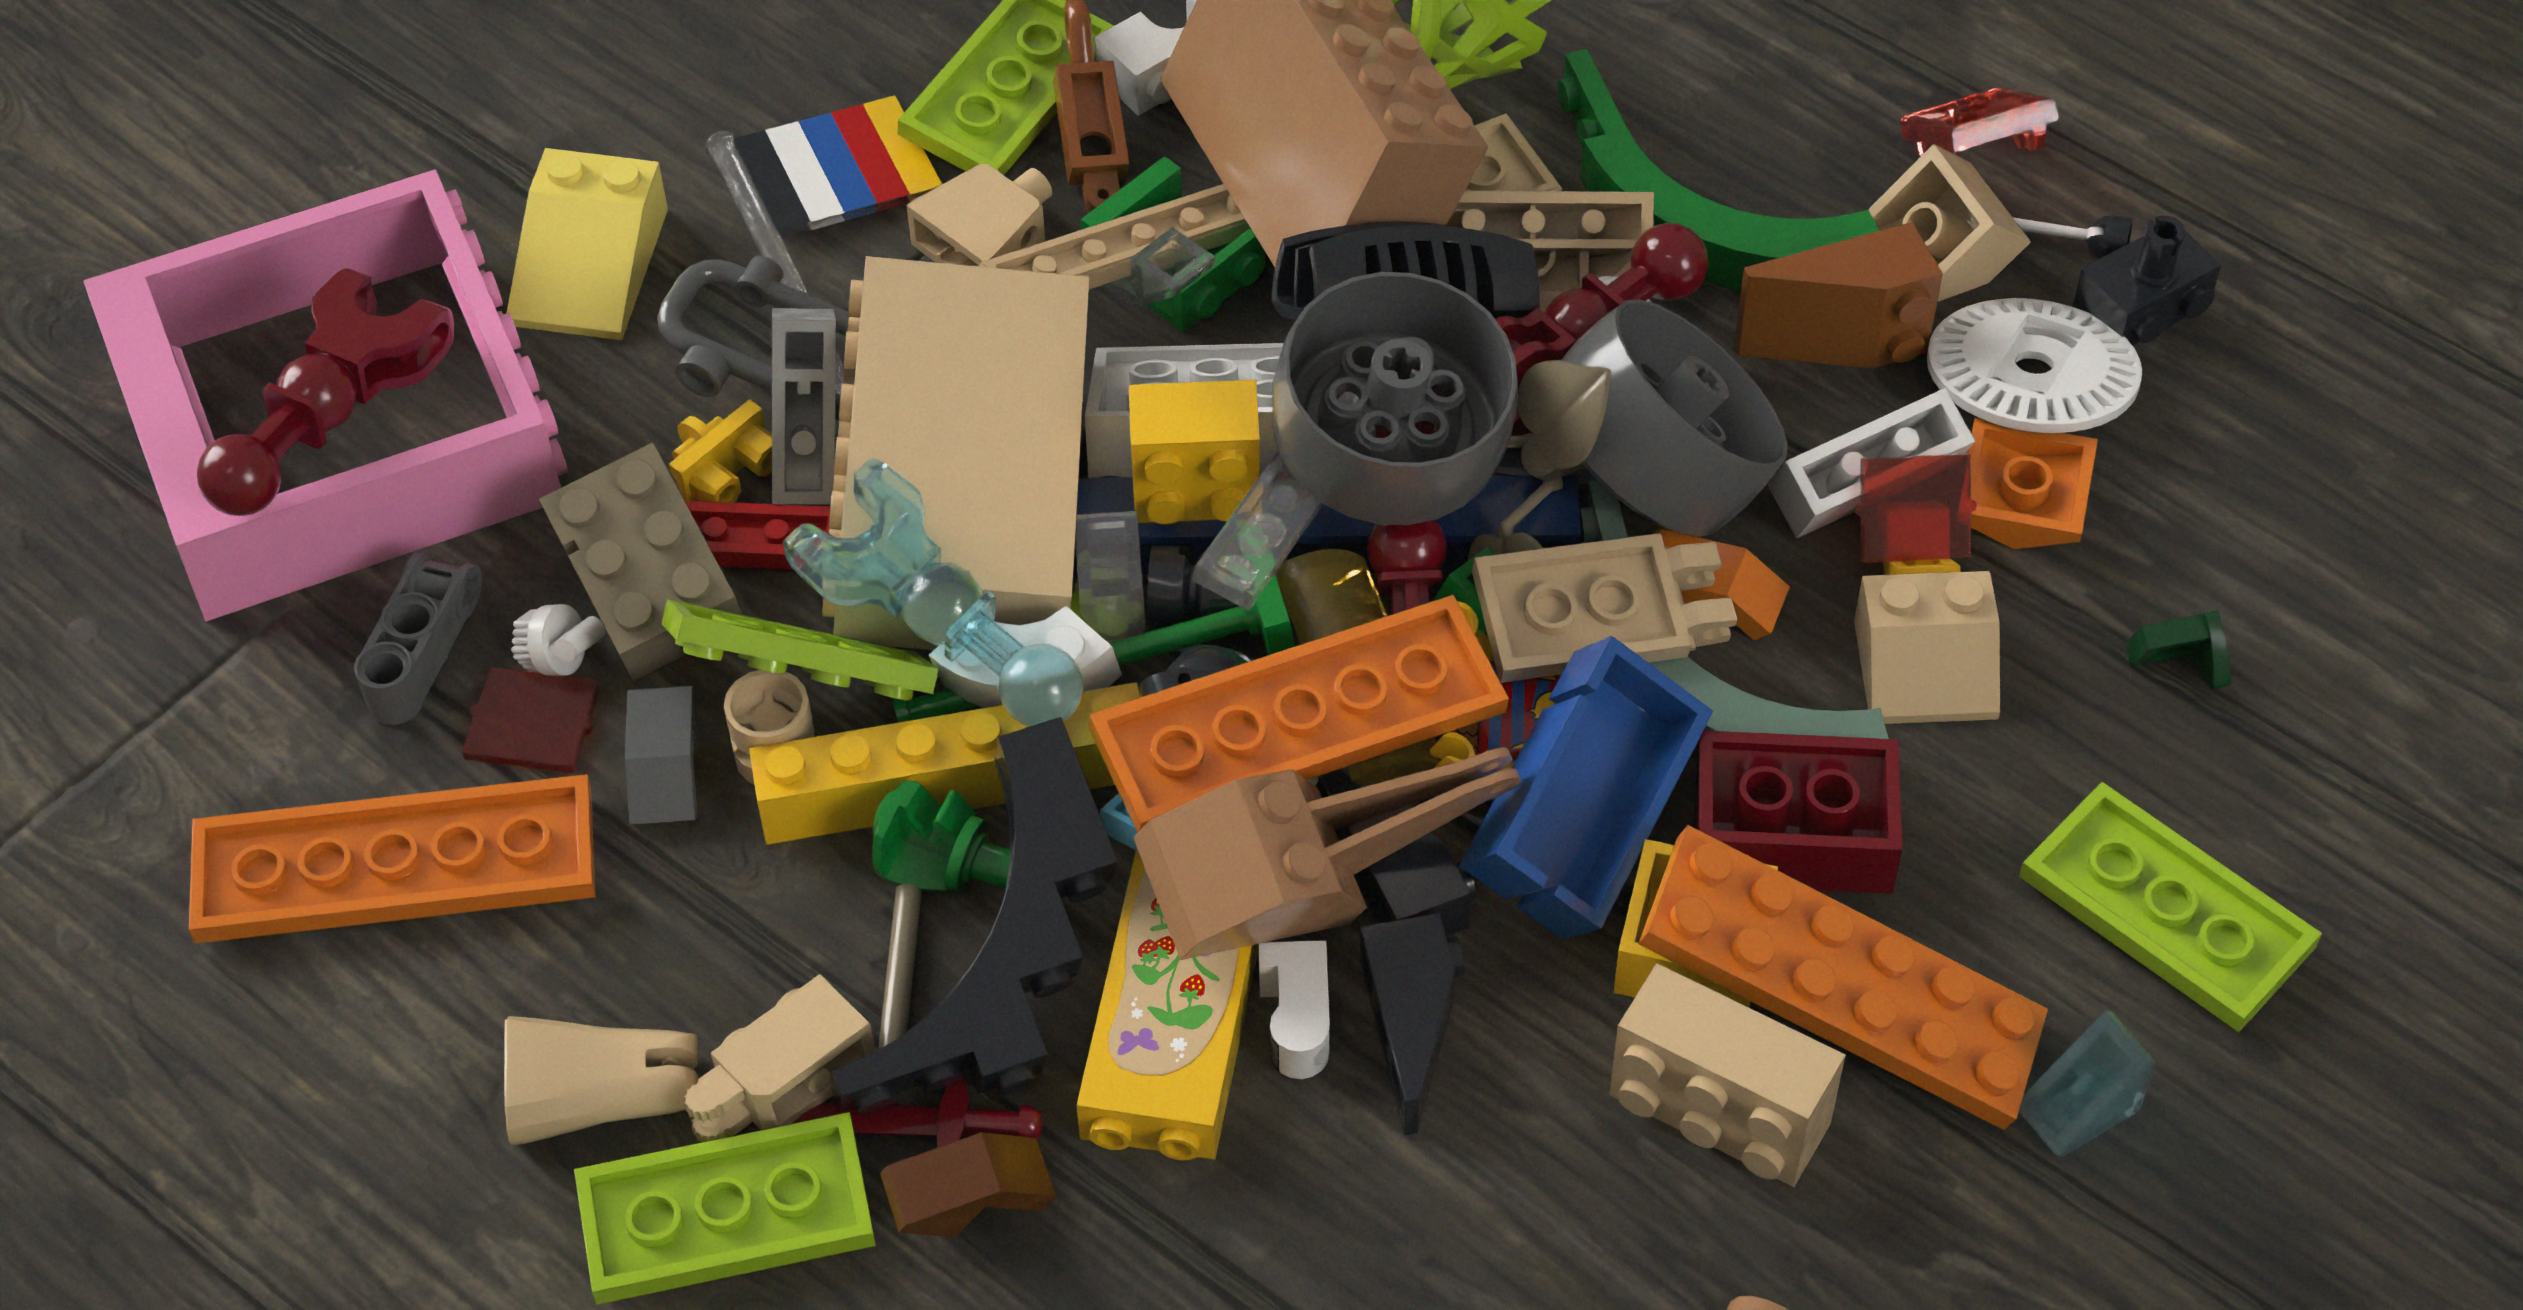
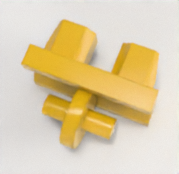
(719, 450)

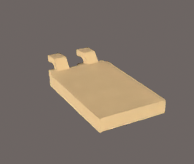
(1571, 596)

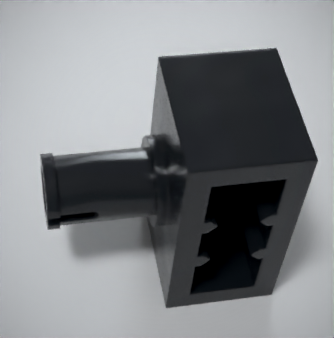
(2149, 282)

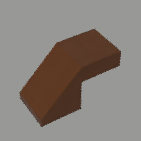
(955, 1182)

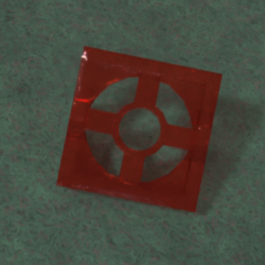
(1982, 120)

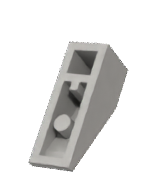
(803, 405)

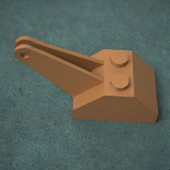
(1266, 853)

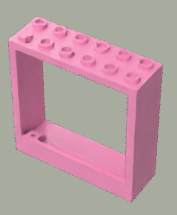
(362, 512)

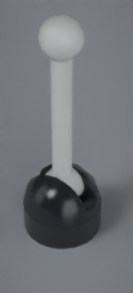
(2102, 237)

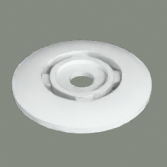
(2090, 376)

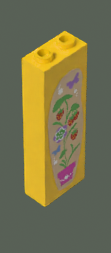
(1163, 1037)

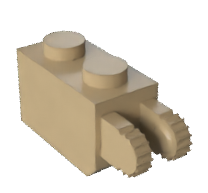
(779, 1063)

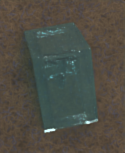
(2089, 1086)

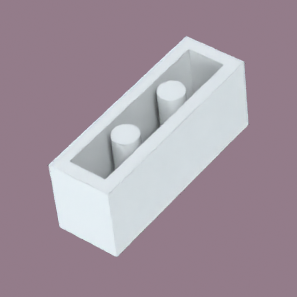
(1826, 479)

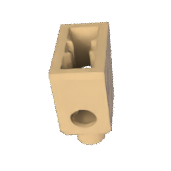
(979, 216)

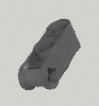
(415, 636)

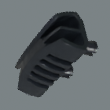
(1483, 264)

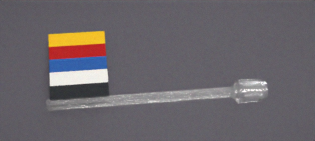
(820, 176)

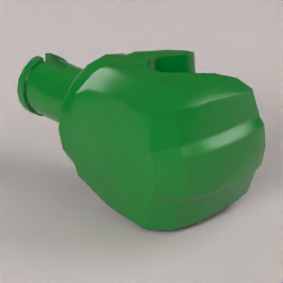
(934, 843)

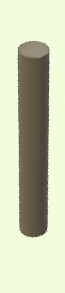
(900, 963)

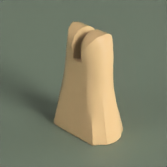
(589, 1075)

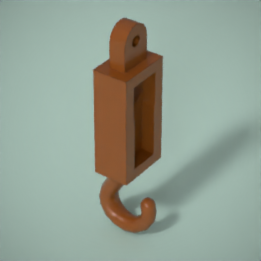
(1089, 106)

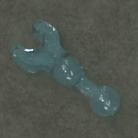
(939, 601)

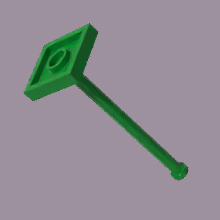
(1265, 617)

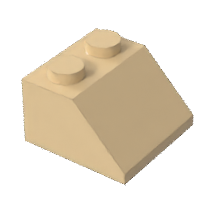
(1956, 218)
(1930, 646)

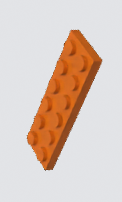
(1301, 709)
(391, 858)
(1845, 977)

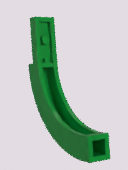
(1730, 236)

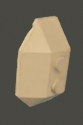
(1568, 230)

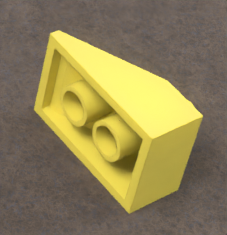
(586, 243)

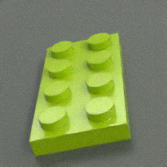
(995, 88)
(774, 645)
(2170, 906)
(723, 1208)

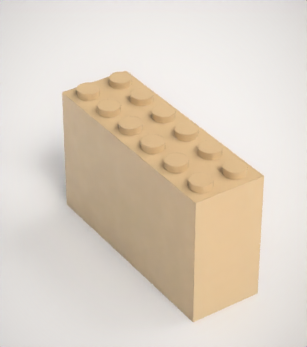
(978, 403)

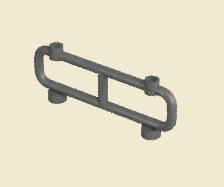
(709, 363)

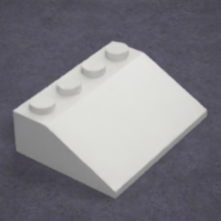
(1118, 367)

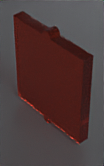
(1915, 507)
(531, 720)

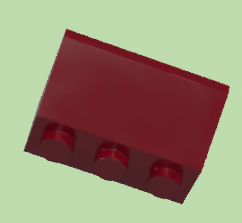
(1805, 804)

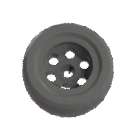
(1393, 346)
(1682, 421)

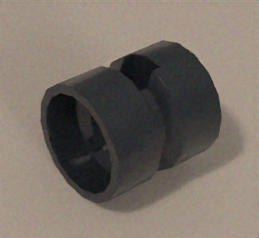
(1172, 593)

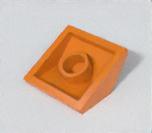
(2029, 485)

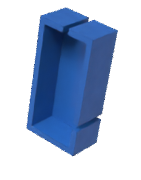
(1587, 788)

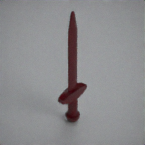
(948, 1122)

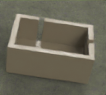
(634, 552)

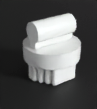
(554, 639)

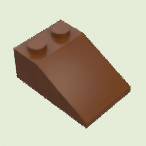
(1842, 302)

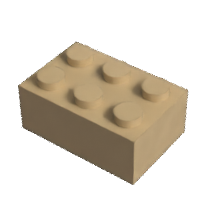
(1725, 1075)

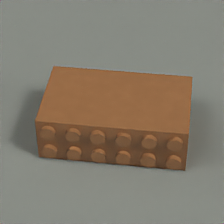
(1321, 115)

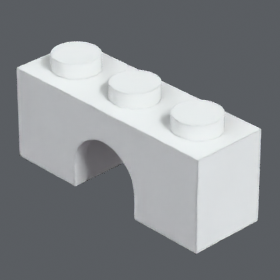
(1139, 58)

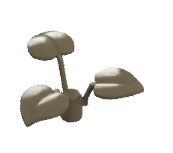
(1565, 412)

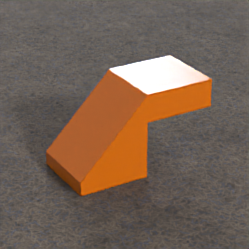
(1744, 578)

